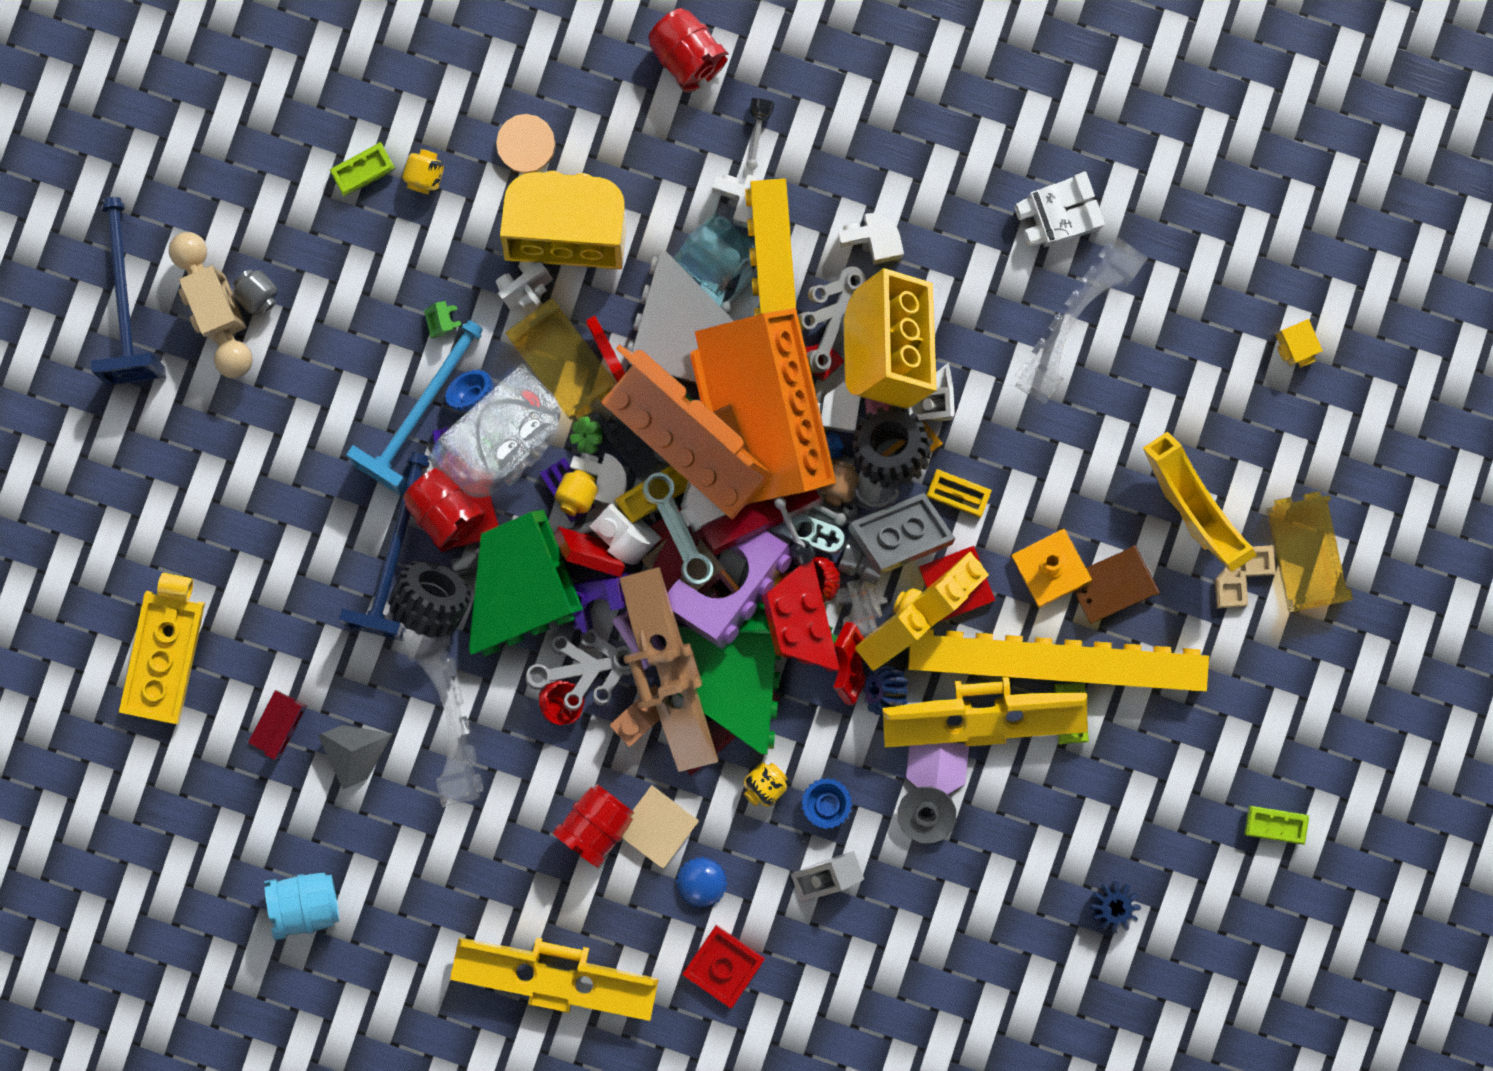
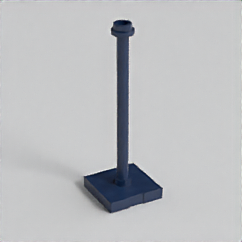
(127, 367)
(374, 621)

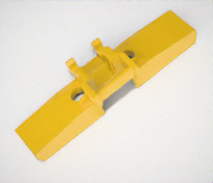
(1041, 716)
(553, 988)

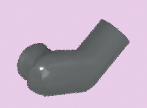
(849, 510)

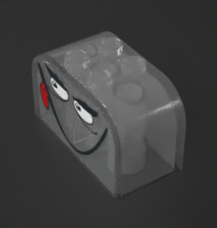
(499, 435)

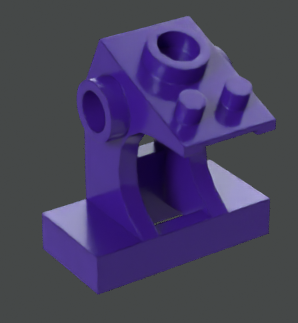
(603, 588)

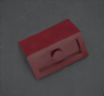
(277, 724)

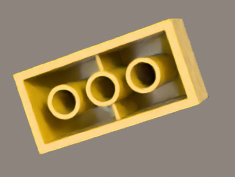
(564, 220)
(891, 340)

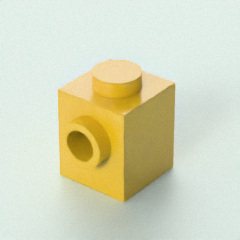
(1298, 344)

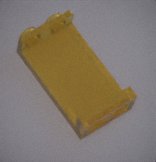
(561, 359)
(1307, 552)

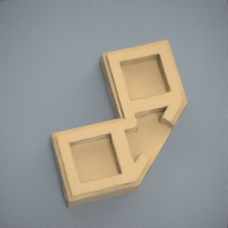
(1232, 587)

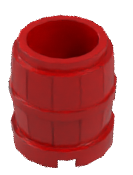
(687, 49)
(442, 509)
(594, 825)

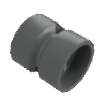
(855, 562)

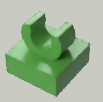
(439, 319)

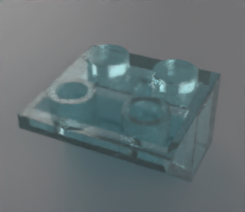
(715, 254)

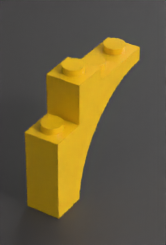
(1197, 507)
(922, 612)

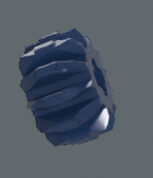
(885, 689)
(1124, 902)

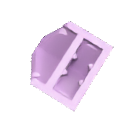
(938, 765)

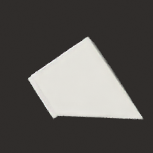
(940, 404)

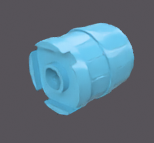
(301, 904)

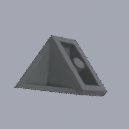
(353, 752)

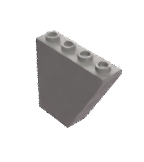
(671, 315)

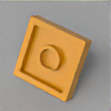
(1051, 568)

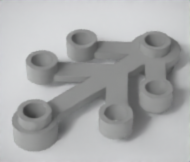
(833, 312)
(587, 668)

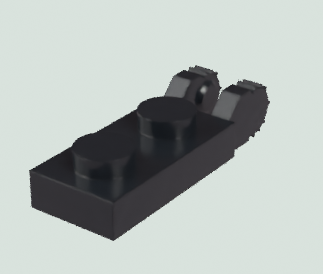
(630, 446)

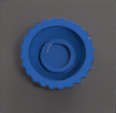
(468, 390)
(827, 803)
(701, 882)

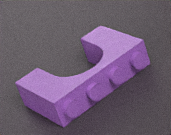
(721, 617)

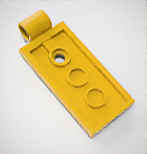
(159, 663)

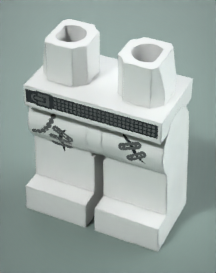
(1049, 211)

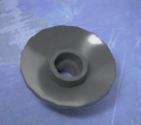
(926, 827)

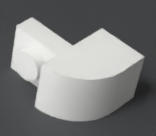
(730, 188)
(879, 232)
(611, 476)
(626, 540)

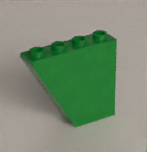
(519, 584)
(738, 685)

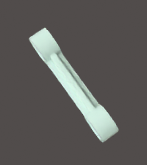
(677, 528)

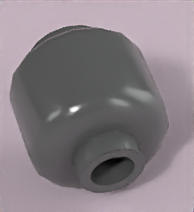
(255, 291)

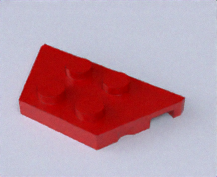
(800, 619)

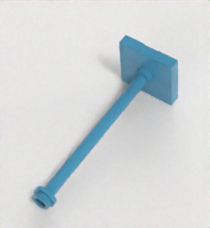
(380, 466)

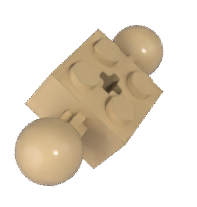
(212, 304)

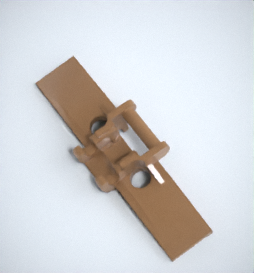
(676, 666)

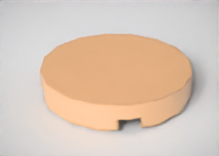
(525, 143)

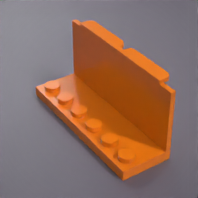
(767, 380)
(685, 433)

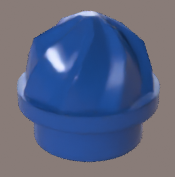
(834, 444)

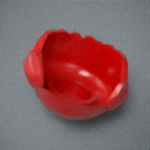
(827, 577)
(552, 705)

